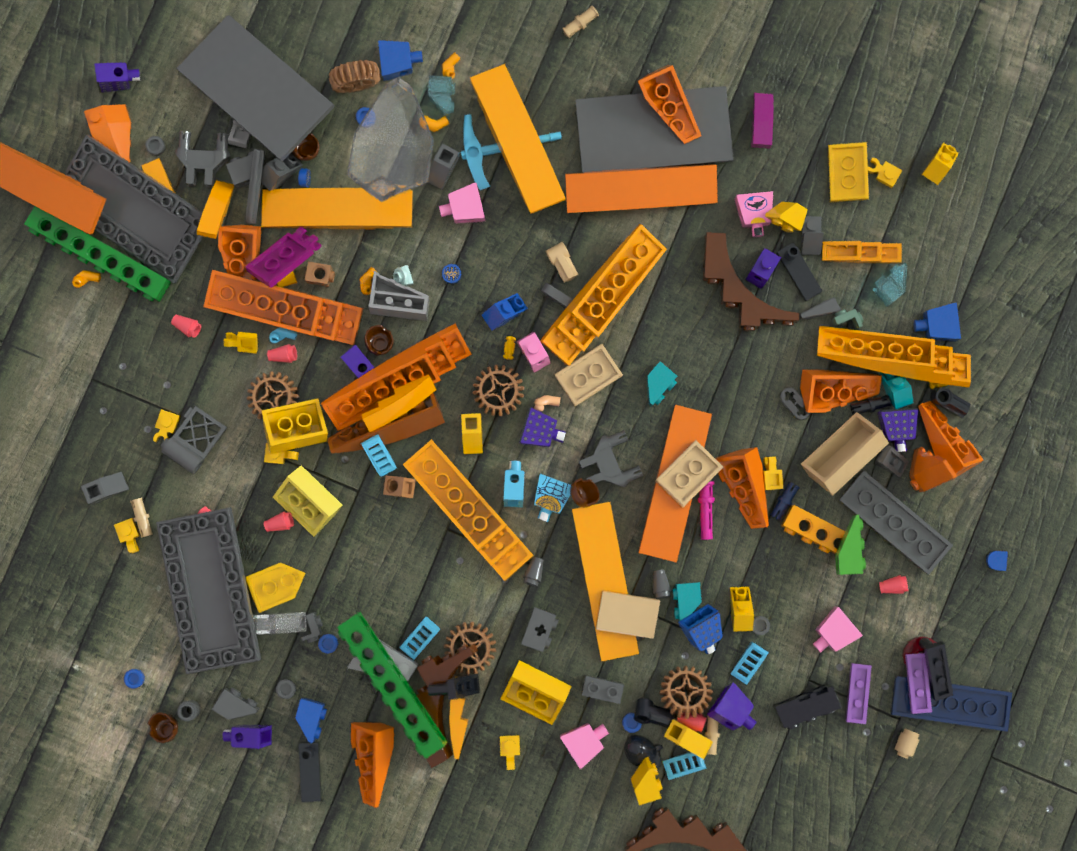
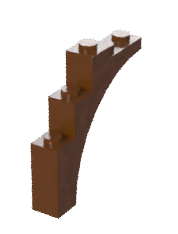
(733, 293)
(438, 671)
(691, 831)

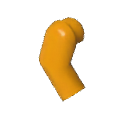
(448, 65)
(435, 125)
(84, 277)
(365, 281)

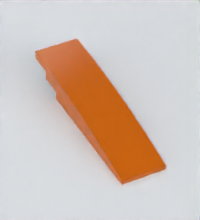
(641, 188)
(49, 189)
(283, 307)
(430, 356)
(665, 516)

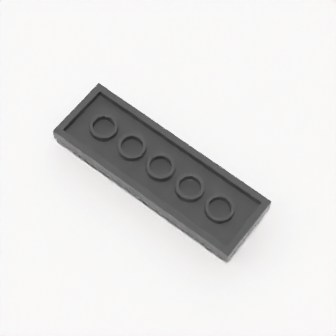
(895, 522)

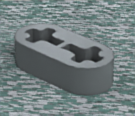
(556, 295)
(790, 406)

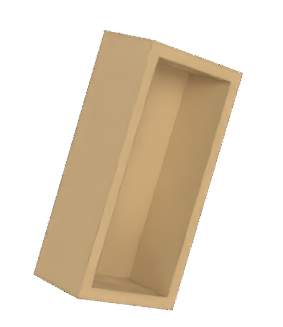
(844, 453)

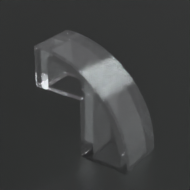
(280, 623)

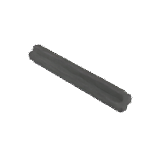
(254, 186)

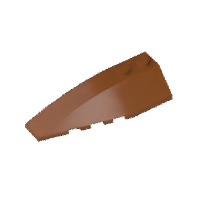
(418, 419)

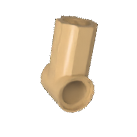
(560, 258)

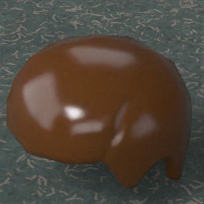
(307, 149)
(378, 340)
(584, 493)
(163, 727)

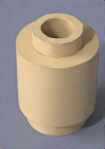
(907, 743)

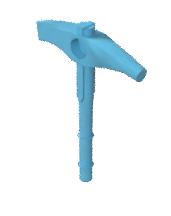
(474, 152)

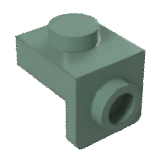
(843, 316)

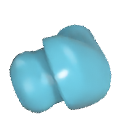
(281, 333)

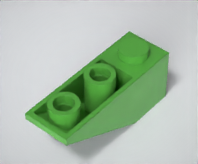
(849, 553)

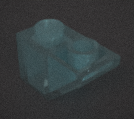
(440, 93)
(893, 286)

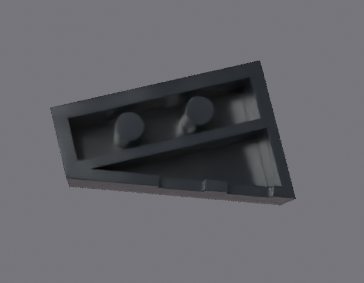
(807, 706)

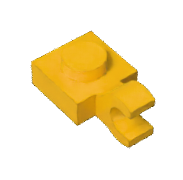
(243, 341)
(279, 458)
(772, 477)
(127, 532)
(509, 747)

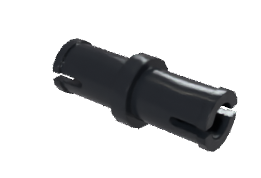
(870, 404)

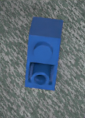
(504, 311)
(309, 717)

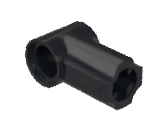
(951, 402)
(647, 713)

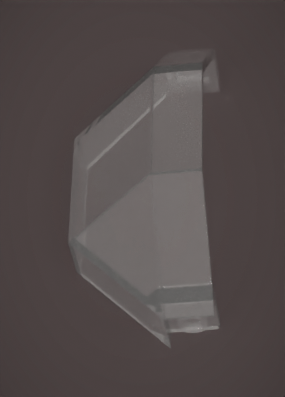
(392, 144)

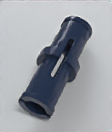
(784, 501)

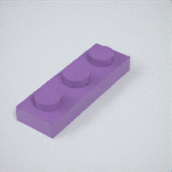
(918, 683)
(858, 693)

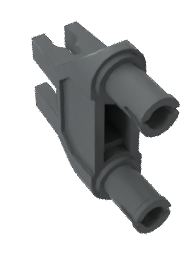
(202, 161)
(607, 462)

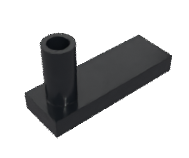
(799, 272)
(937, 668)
(456, 687)
(310, 772)

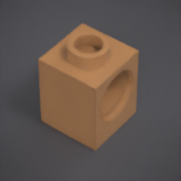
(313, 268)
(399, 486)

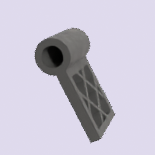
(184, 453)

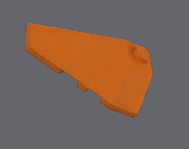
(668, 99)
(111, 127)
(239, 247)
(830, 389)
(947, 441)
(929, 470)
(745, 479)
(374, 750)

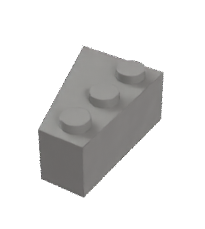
(397, 300)
(405, 664)

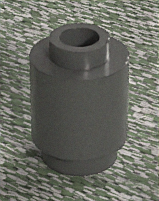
(183, 710)

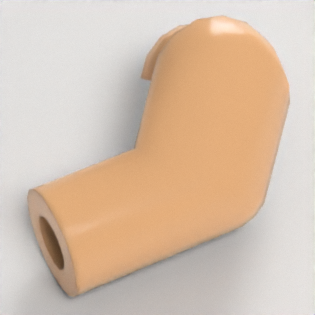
(546, 400)

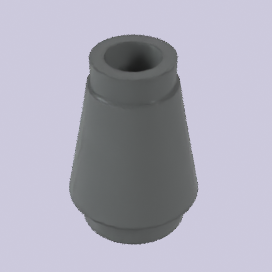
(534, 572)
(661, 586)

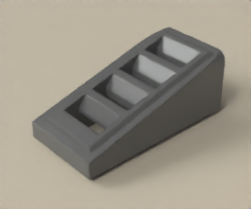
(823, 309)

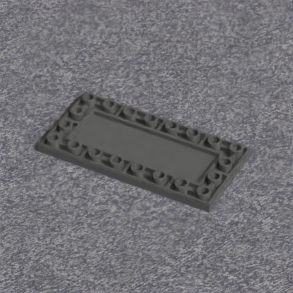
(255, 88)
(631, 135)
(138, 210)
(208, 590)

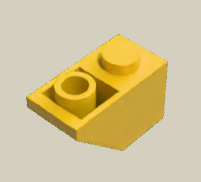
(940, 163)
(788, 216)
(472, 433)
(741, 609)
(688, 739)
(645, 784)

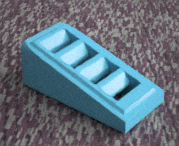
(384, 465)
(429, 625)
(747, 652)
(701, 765)

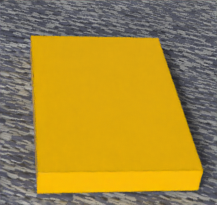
(848, 172)

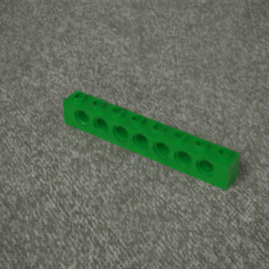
(158, 284)
(402, 688)

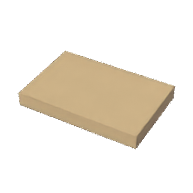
(588, 375)
(689, 473)
(627, 614)

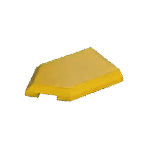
(274, 585)

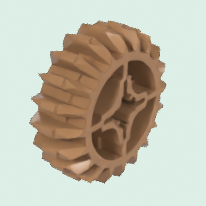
(354, 76)
(507, 386)
(269, 388)
(485, 639)
(693, 692)

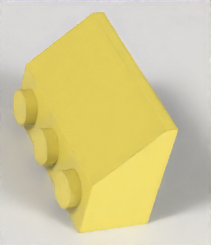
(307, 500)

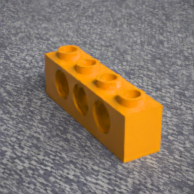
(796, 515)

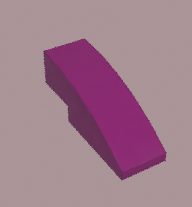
(762, 121)

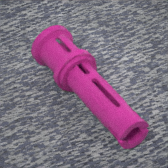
(706, 499)

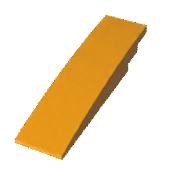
(517, 138)
(334, 209)
(603, 295)
(895, 355)
(468, 510)
(603, 572)

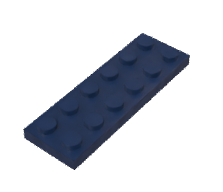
(966, 707)

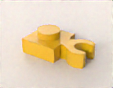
(887, 173)
(167, 423)

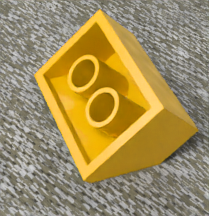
(294, 426)
(536, 692)

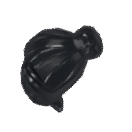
(640, 747)

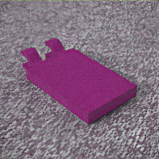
(283, 257)

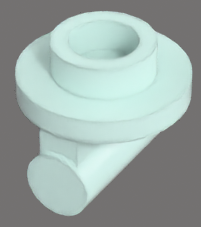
(403, 276)

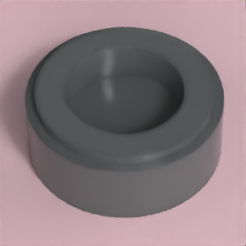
(155, 145)
(761, 625)
(286, 688)

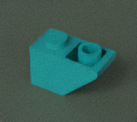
(658, 381)
(897, 389)
(688, 599)

